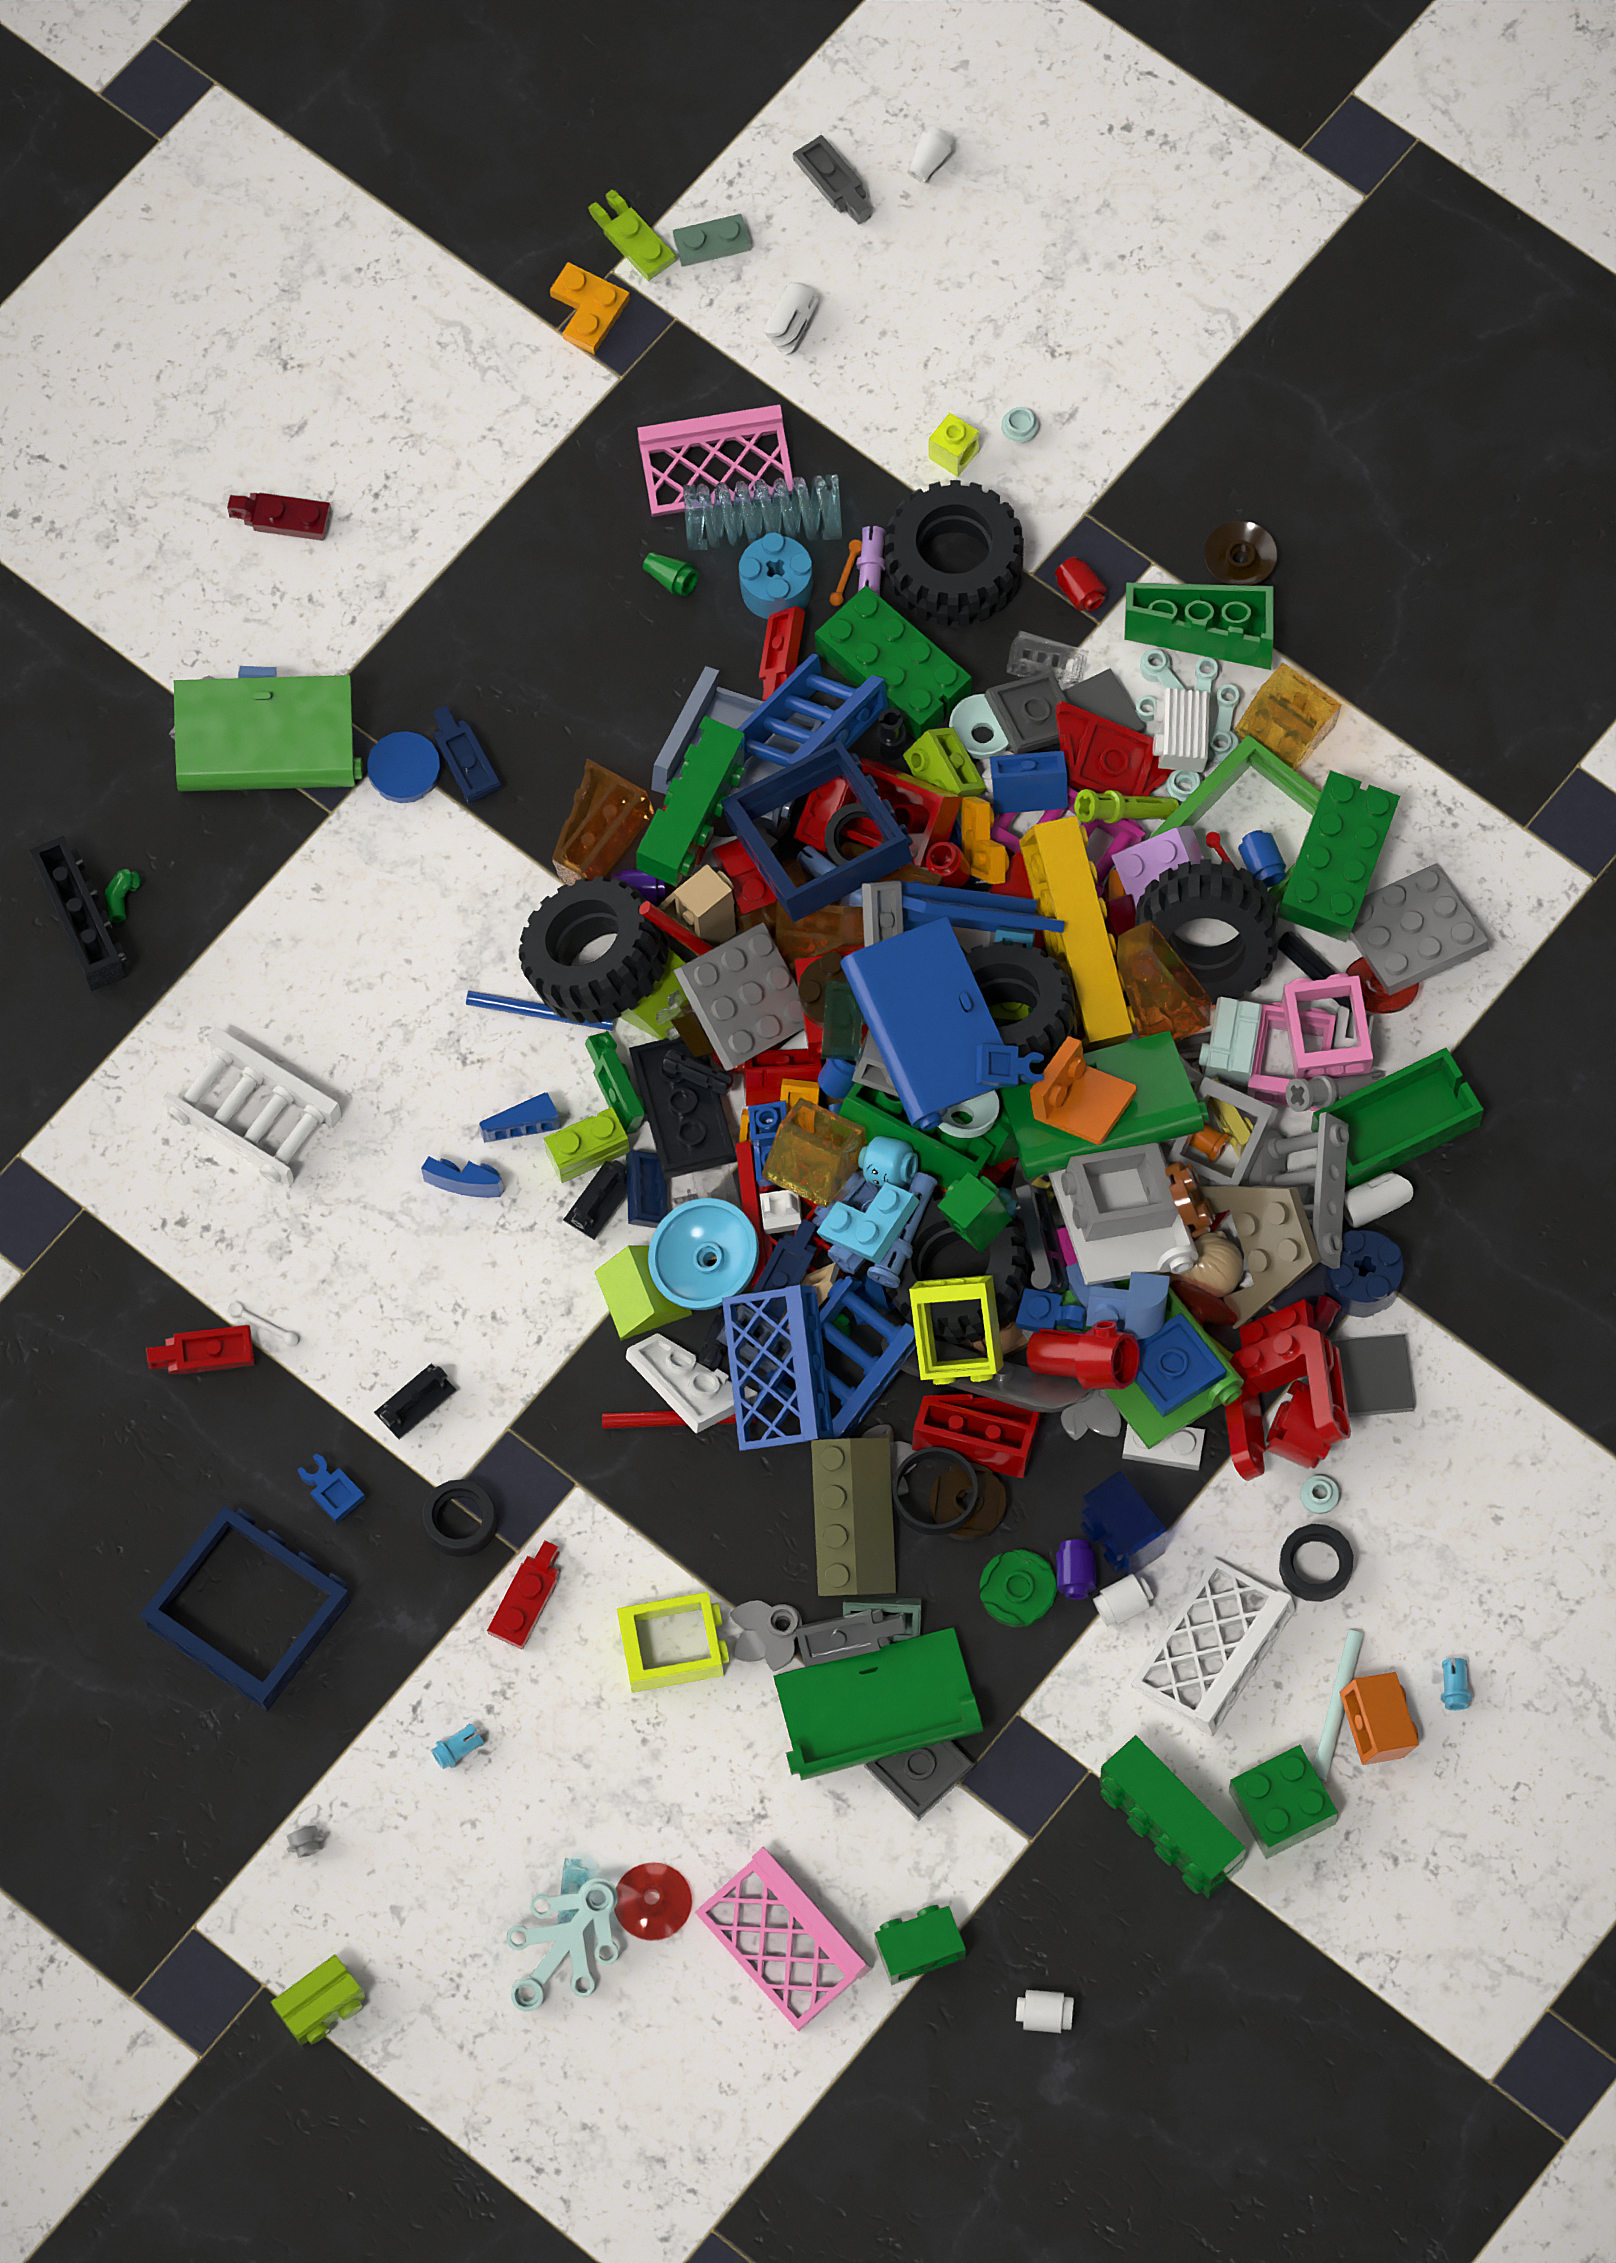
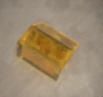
(1289, 716)
(814, 1152)

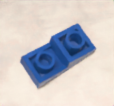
(764, 1123)
(473, 1181)

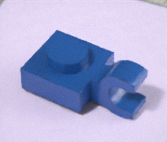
(1046, 1311)

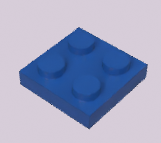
(1176, 1366)

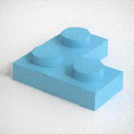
(875, 1230)

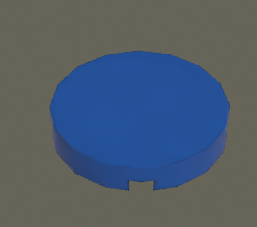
(403, 767)

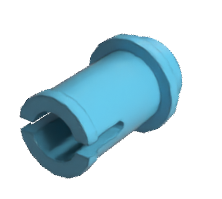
(1455, 1685)
(455, 1748)

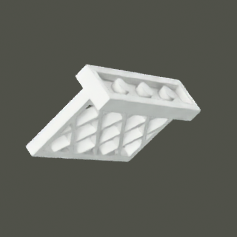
(1245, 1655)

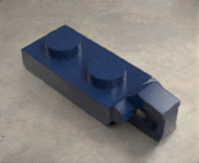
(464, 757)
(787, 1266)

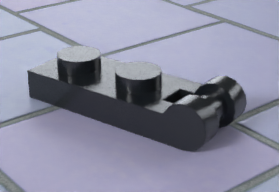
(1042, 1239)

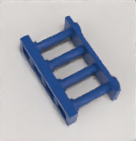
(843, 724)
(878, 1370)

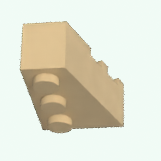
(704, 906)

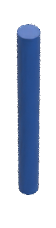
(526, 1008)

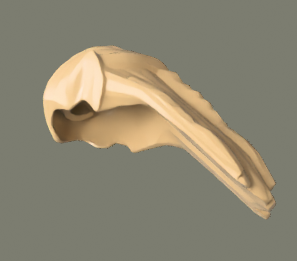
(1217, 1267)

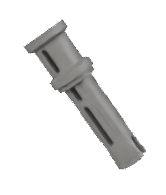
(1324, 1090)

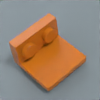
(1079, 1096)

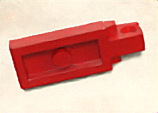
(781, 648)
(204, 1351)
(526, 1597)

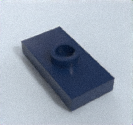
(645, 1189)

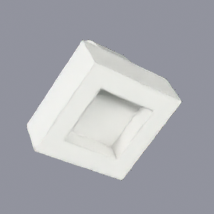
(781, 1211)

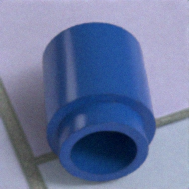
(1262, 857)
(837, 1077)

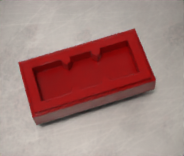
(819, 809)

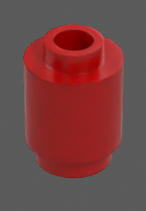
(1080, 584)
(949, 862)

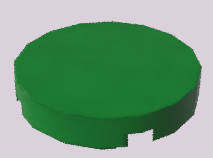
(1018, 1588)

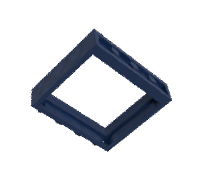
(794, 782)
(260, 1693)

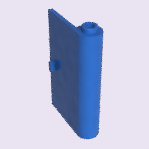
(914, 1013)

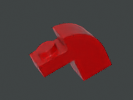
(749, 886)

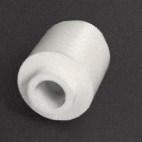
(1123, 1600)
(1045, 2011)

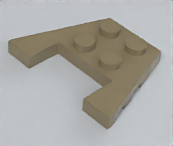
(1273, 1239)

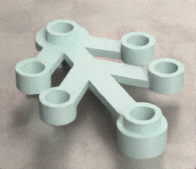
(1167, 679)
(567, 1937)

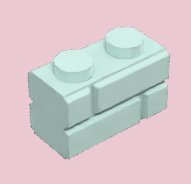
(1232, 1041)

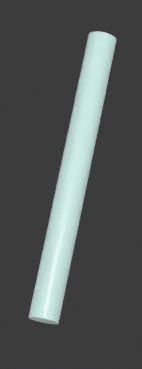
(1336, 1707)

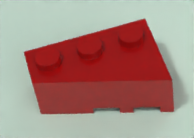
(978, 1430)

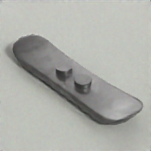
(1011, 1385)

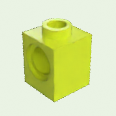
(953, 444)

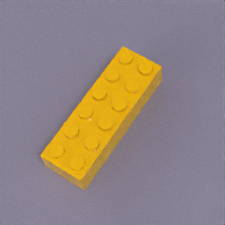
(1066, 891)

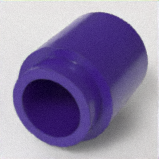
(649, 886)
(1076, 1569)

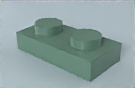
(711, 240)

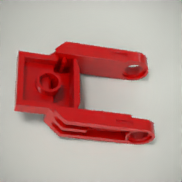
(1276, 1353)

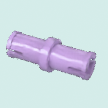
(871, 560)

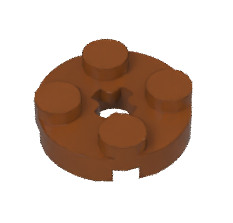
(1187, 1198)

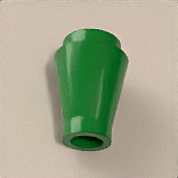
(674, 574)

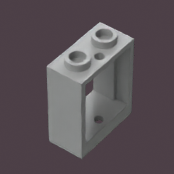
(1252, 1149)
(1151, 1170)

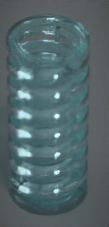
(700, 509)

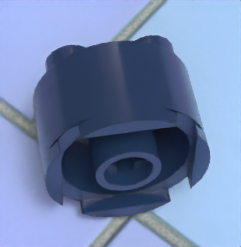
(1380, 1287)

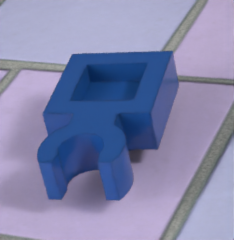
(1001, 1066)
(334, 1492)

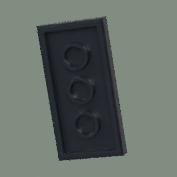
(682, 1116)

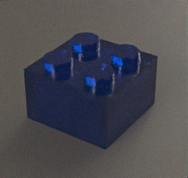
(1122, 1525)

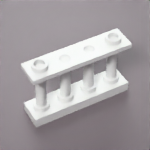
(255, 1071)

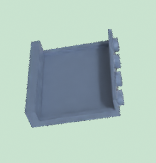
(732, 711)

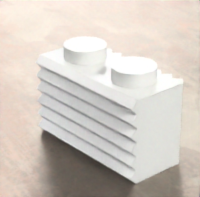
(1183, 730)

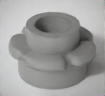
(305, 1841)

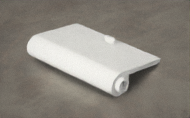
(1142, 1252)

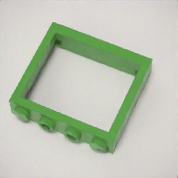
(1246, 754)

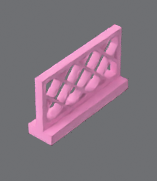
(708, 431)
(809, 1917)

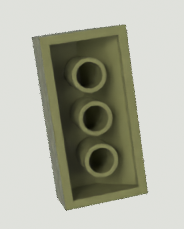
(853, 1516)

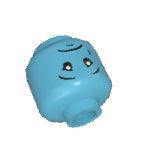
(888, 1162)

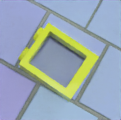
(955, 1289)
(679, 1673)

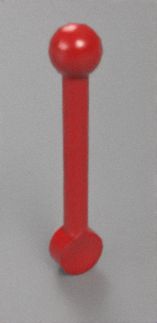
(1213, 841)

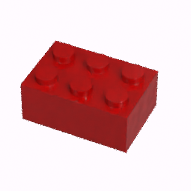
(920, 806)

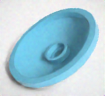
(687, 1242)

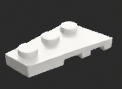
(687, 1386)

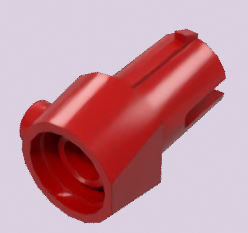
(1096, 1358)

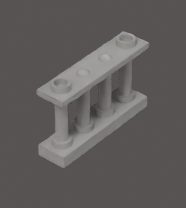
(1328, 1179)

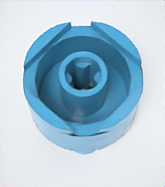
(775, 575)

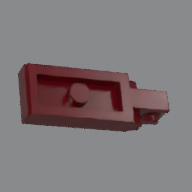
(281, 514)

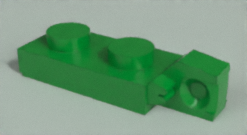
(615, 1081)

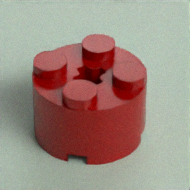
(1294, 1430)

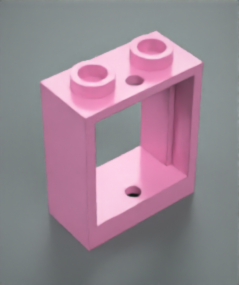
(1312, 1021)
(1329, 1062)

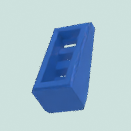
(524, 1119)

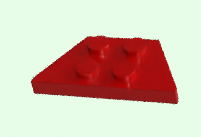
(1106, 754)

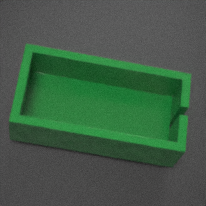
(877, 641)
(1338, 856)
(1404, 1116)
(1171, 1818)

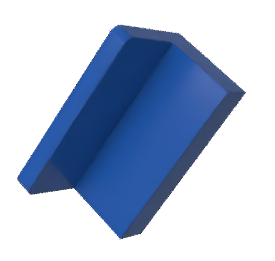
(1029, 782)

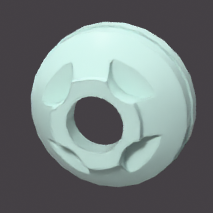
(976, 713)
(983, 1111)

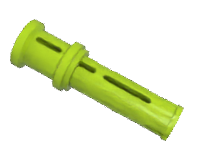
(1114, 806)

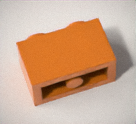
(1379, 1718)

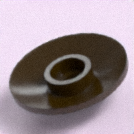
(1245, 541)

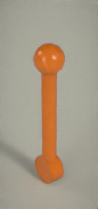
(855, 548)

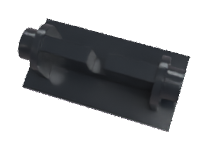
(599, 1200)
(415, 1400)

